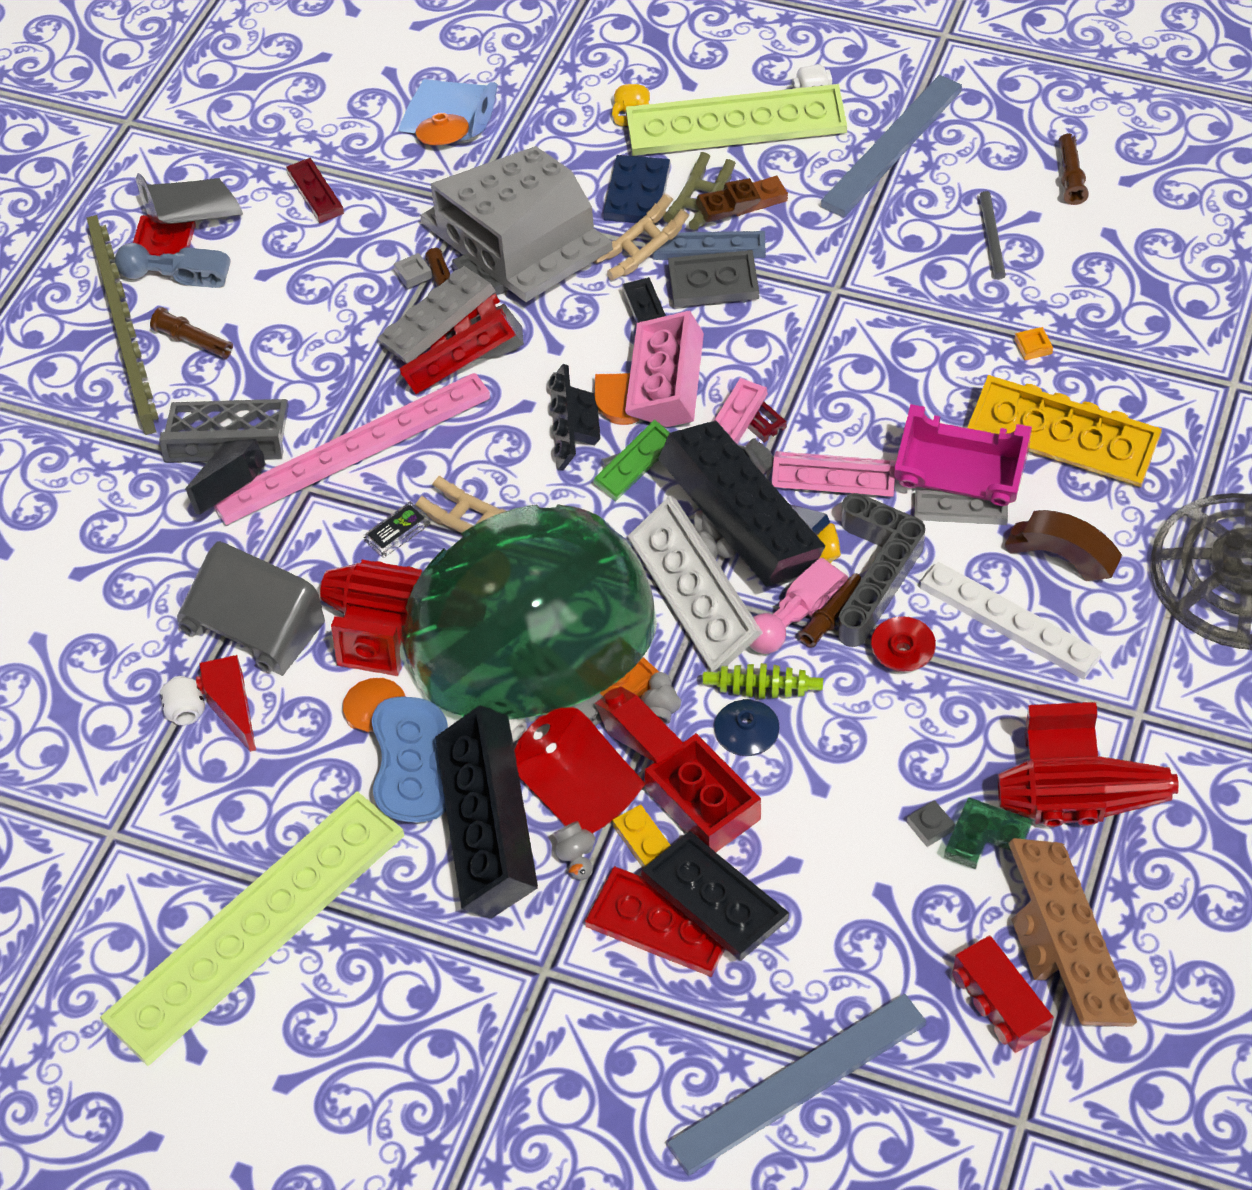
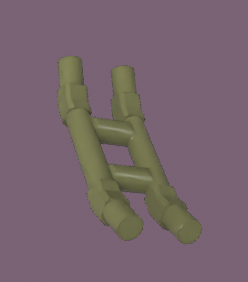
(695, 182)

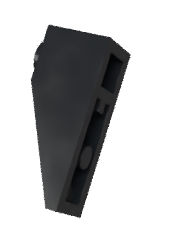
(225, 473)

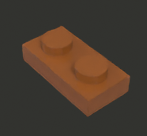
(771, 193)

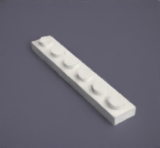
(1011, 620)

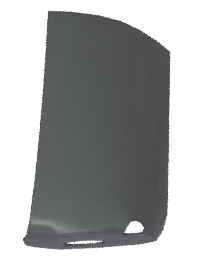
(187, 200)

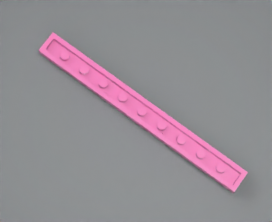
(353, 447)

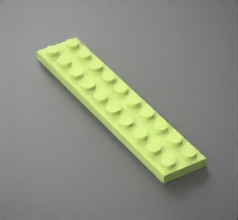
(251, 928)

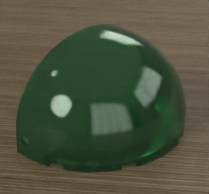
(528, 614)

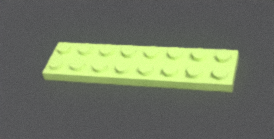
(736, 119)

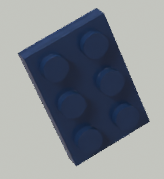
(635, 187)

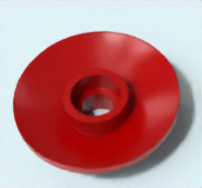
(906, 634)

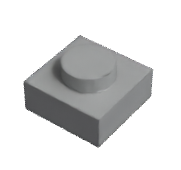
(413, 270)

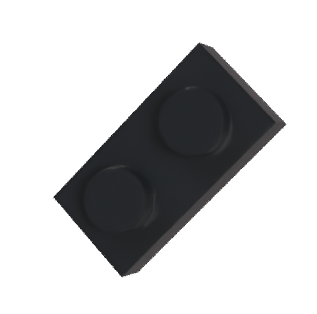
(643, 300)

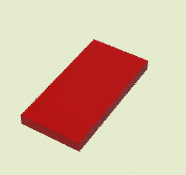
(645, 919)

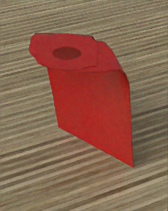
(584, 774)

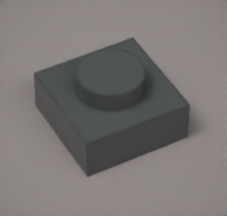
(931, 823)

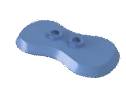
(409, 772)

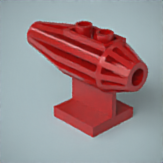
(374, 608)
(1068, 778)

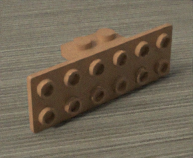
(1062, 934)

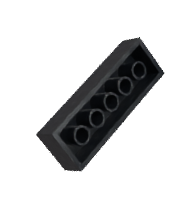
(741, 502)
(485, 812)

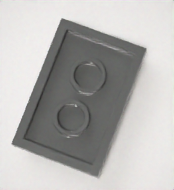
(713, 278)

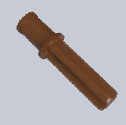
(824, 619)

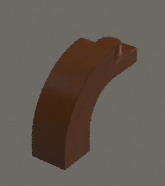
(1069, 537)

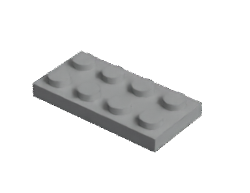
(436, 314)

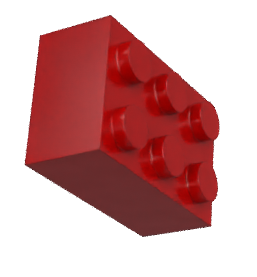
(703, 794)

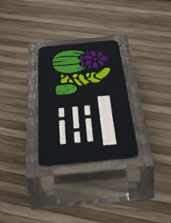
(396, 529)

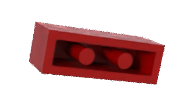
(1002, 994)

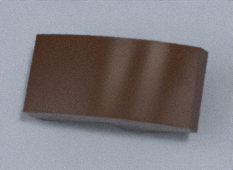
(731, 200)

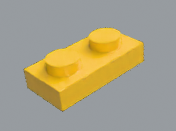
(640, 835)

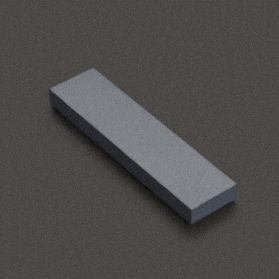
(712, 242)

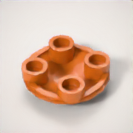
(365, 697)

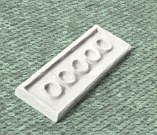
(694, 585)

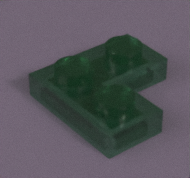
(983, 825)

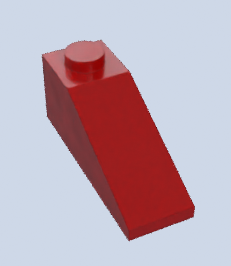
(226, 694)
(637, 725)

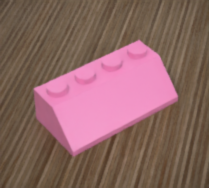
(665, 370)

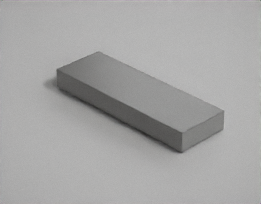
(956, 508)

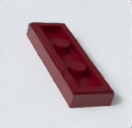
(315, 190)

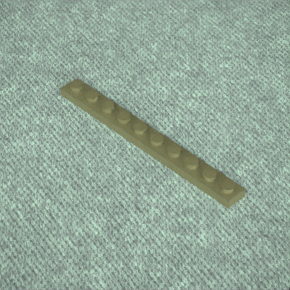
(125, 330)

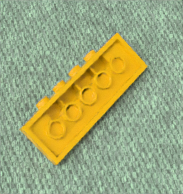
(1069, 430)

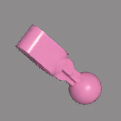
(805, 595)

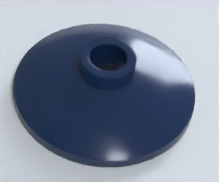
(745, 738)

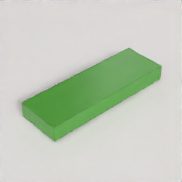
(632, 461)

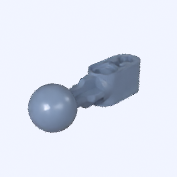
(187, 267)

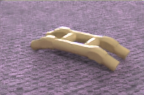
(645, 224)
(464, 502)

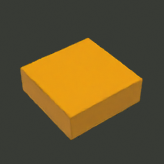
(1033, 343)

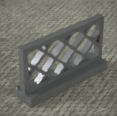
(201, 444)

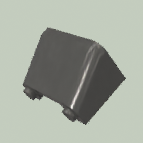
(252, 606)

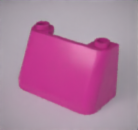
(961, 458)

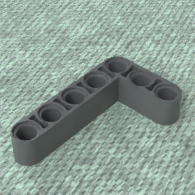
(902, 545)

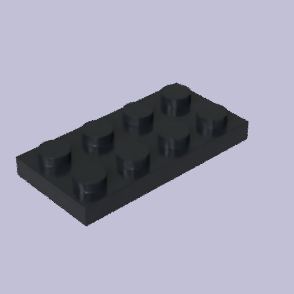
(715, 895)

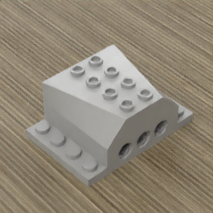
(518, 220)

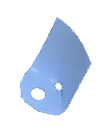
(467, 100)

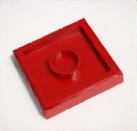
(163, 238)

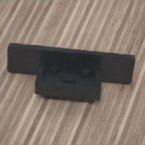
(573, 416)

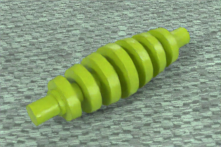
(724, 679)

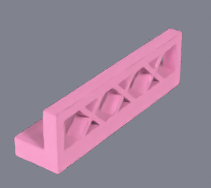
(833, 473)

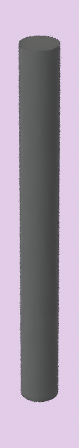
(992, 235)

